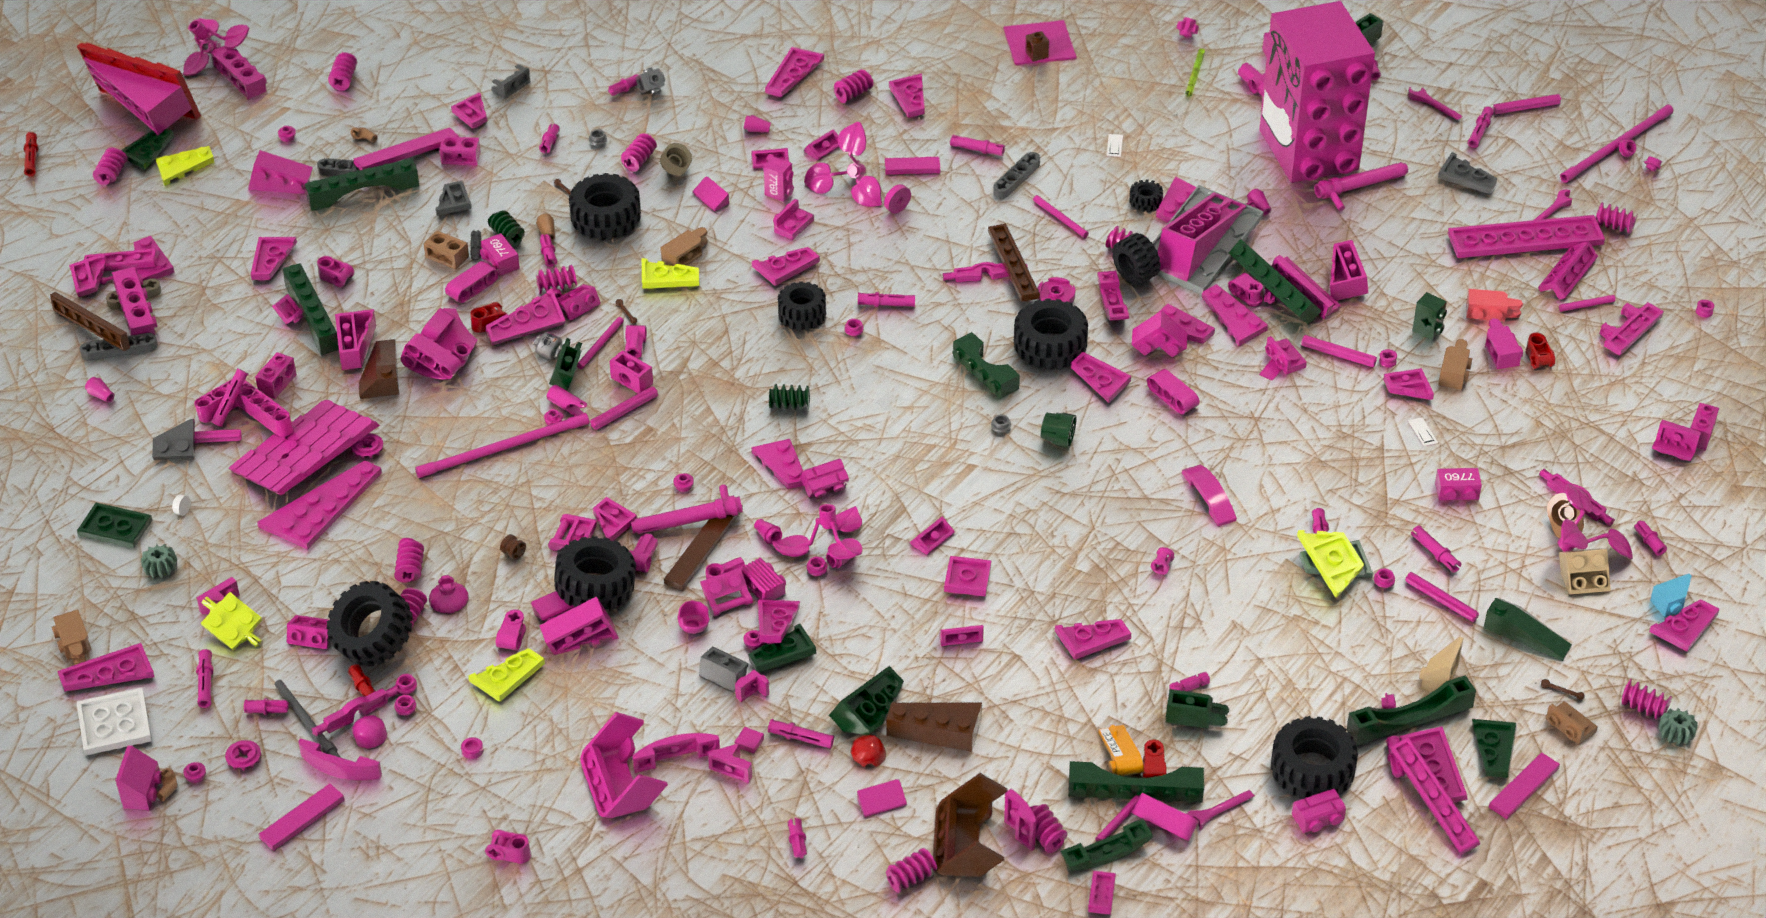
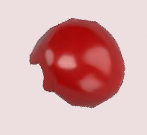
(868, 750)

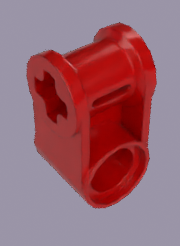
(485, 315)
(1539, 351)
(1154, 759)

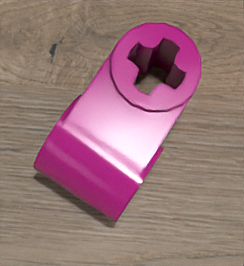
(333, 271)
(1246, 289)
(511, 631)
(509, 846)

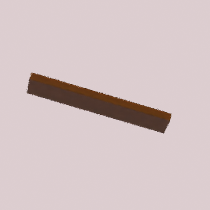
(1013, 262)
(90, 321)
(698, 551)

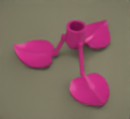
(203, 30)
(867, 190)
(845, 521)
(1573, 538)

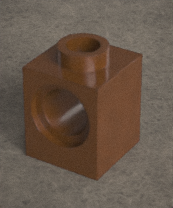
(1037, 46)

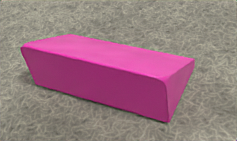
(823, 145)
(761, 157)
(711, 194)
(932, 536)
(549, 606)
(961, 635)
(881, 797)

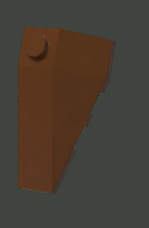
(380, 372)

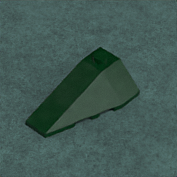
(1522, 627)
(868, 705)

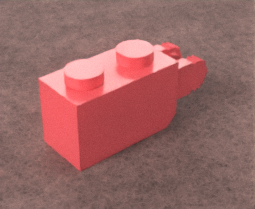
(1491, 304)

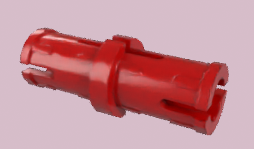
(361, 681)

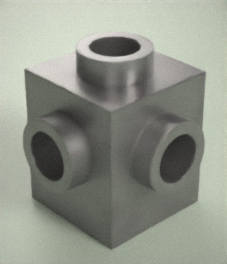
(650, 80)

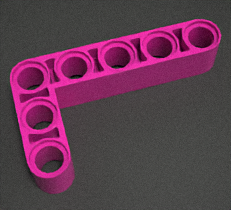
(252, 402)

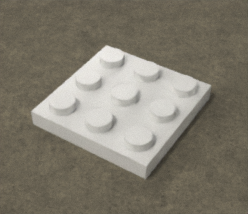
(113, 721)

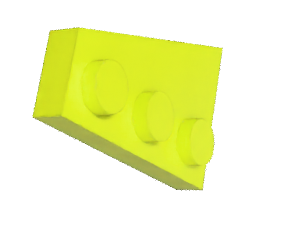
(180, 163)
(662, 276)
(506, 677)

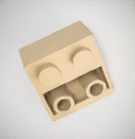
(1585, 570)

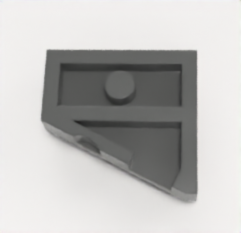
(453, 199)
(176, 442)

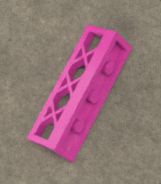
(1569, 269)
(1306, 285)

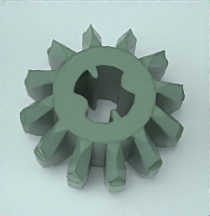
(159, 561)
(1678, 726)

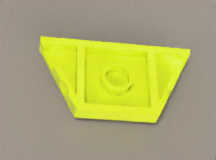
(1333, 558)

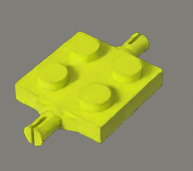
(231, 621)

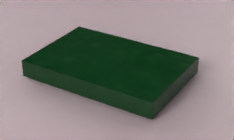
(114, 525)

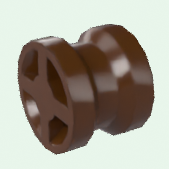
(513, 547)

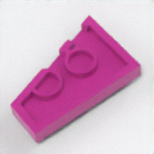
(163, 265)

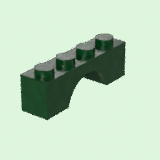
(998, 378)

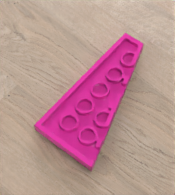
(317, 510)

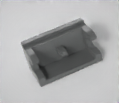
(512, 83)
(722, 668)

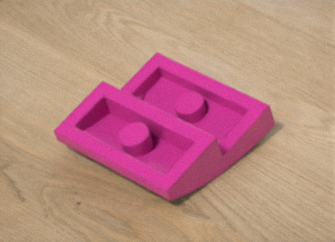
(1021, 818)

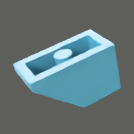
(1671, 595)

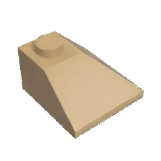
(1441, 666)

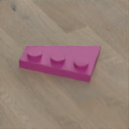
(909, 94)
(1174, 199)
(270, 255)
(784, 267)
(1195, 328)
(1100, 376)
(782, 460)
(775, 619)
(1687, 625)
(1087, 639)

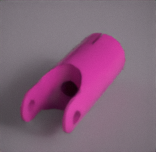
(565, 400)

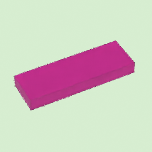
(912, 165)

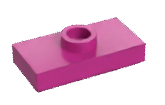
(1101, 892)

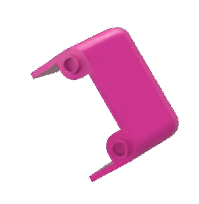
(608, 773)

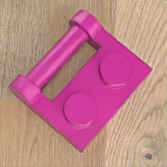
(580, 528)
(724, 585)

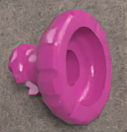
(448, 596)

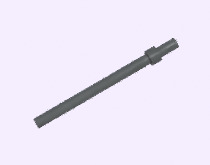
(327, 747)

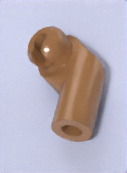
(363, 133)
(169, 784)

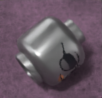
(548, 345)

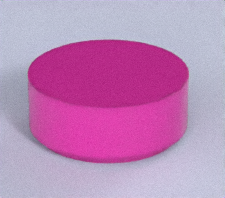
(472, 748)

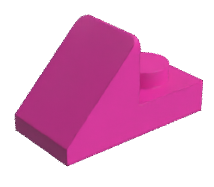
(217, 593)
(728, 762)

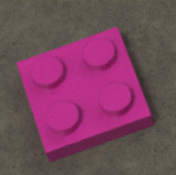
(967, 576)

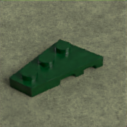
(147, 148)
(792, 648)
(1495, 745)

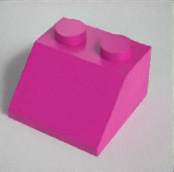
(138, 780)

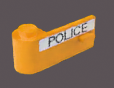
(1124, 754)

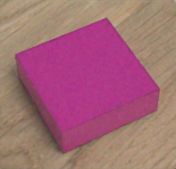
(749, 739)

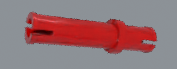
(30, 149)

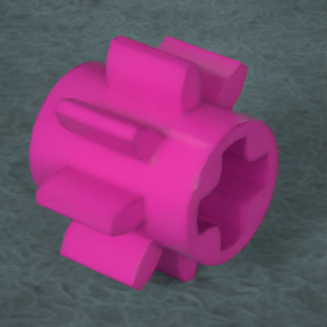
(1187, 27)

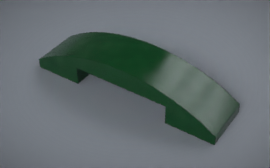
(1108, 849)

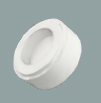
(181, 504)

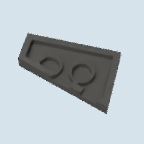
(1462, 173)

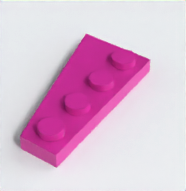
(792, 70)
(116, 667)

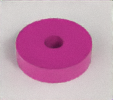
(897, 198)

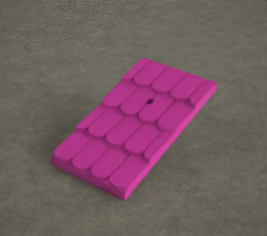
(314, 442)

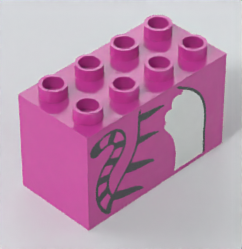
(1316, 91)

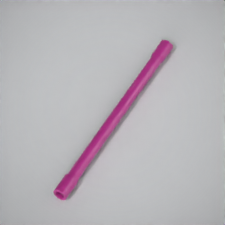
(1574, 171)
(433, 467)

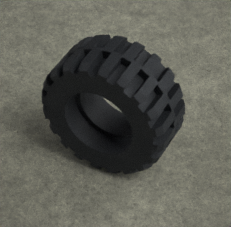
(604, 222)
(1050, 317)
(599, 557)
(384, 638)
(1319, 737)

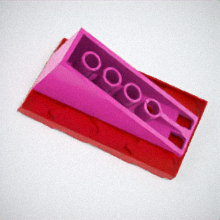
(147, 89)

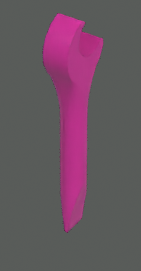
(1423, 96)
(1561, 201)
(1204, 816)

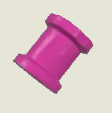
(1162, 560)

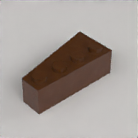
(936, 723)

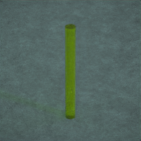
(1194, 74)

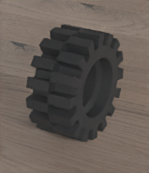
(1146, 195)

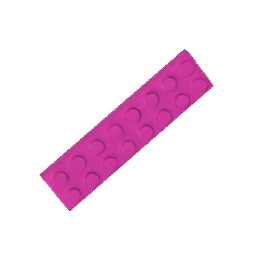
(1525, 236)

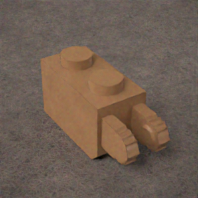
(685, 247)
(1454, 365)
(72, 636)

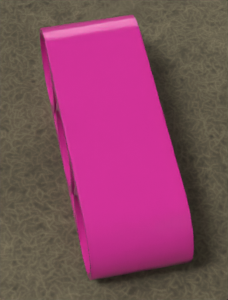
(471, 282)
(1173, 391)
(1165, 817)

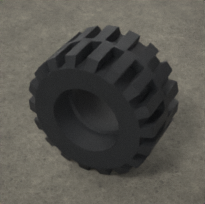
(1136, 259)
(802, 306)

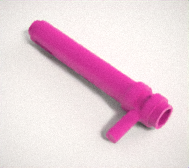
(1335, 186)
(718, 509)

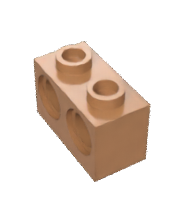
(446, 249)

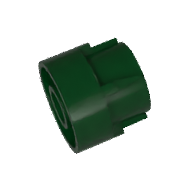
(1059, 428)

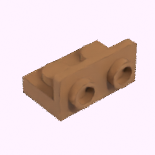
(1570, 722)

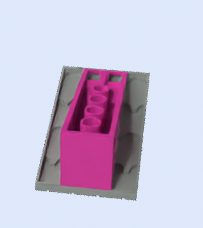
(1200, 235)

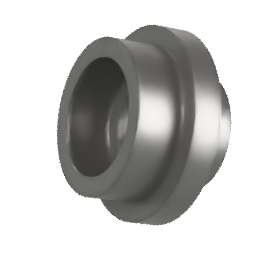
(597, 137)
(1001, 423)

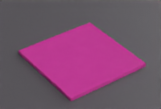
(1056, 31)

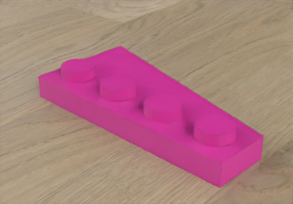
(1237, 318)
(528, 319)
(1437, 753)

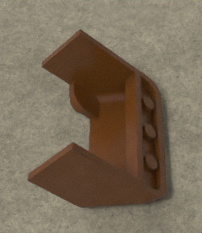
(958, 829)

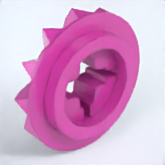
(369, 440)
(247, 748)

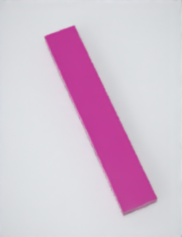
(403, 150)
(1435, 796)

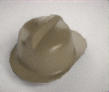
(676, 159)

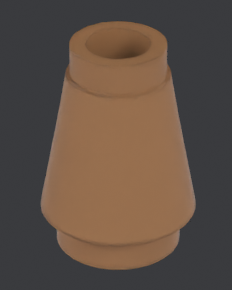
(546, 225)

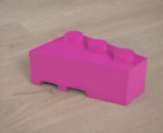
(279, 174)
(1347, 272)
(354, 336)
(578, 627)

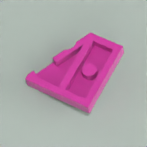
(471, 111)
(88, 274)
(1409, 383)
(613, 518)

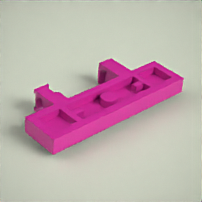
(1637, 324)

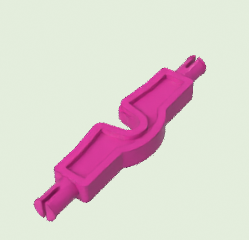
(975, 272)
(1557, 483)
(346, 715)

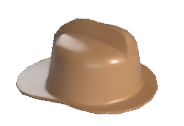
(1560, 509)

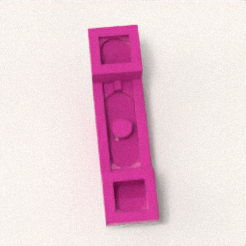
(1111, 296)
(1212, 492)
(674, 746)
(361, 770)

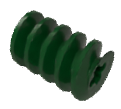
(504, 223)
(789, 397)

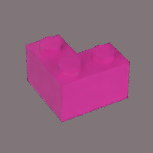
(1159, 332)

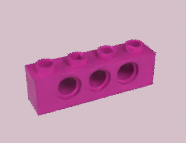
(239, 71)
(133, 301)

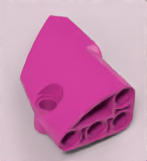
(440, 346)

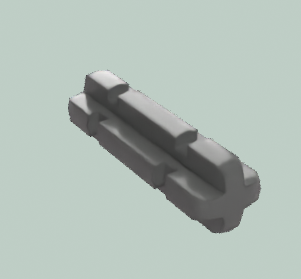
(475, 245)

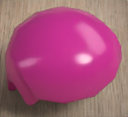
(693, 617)
(369, 732)

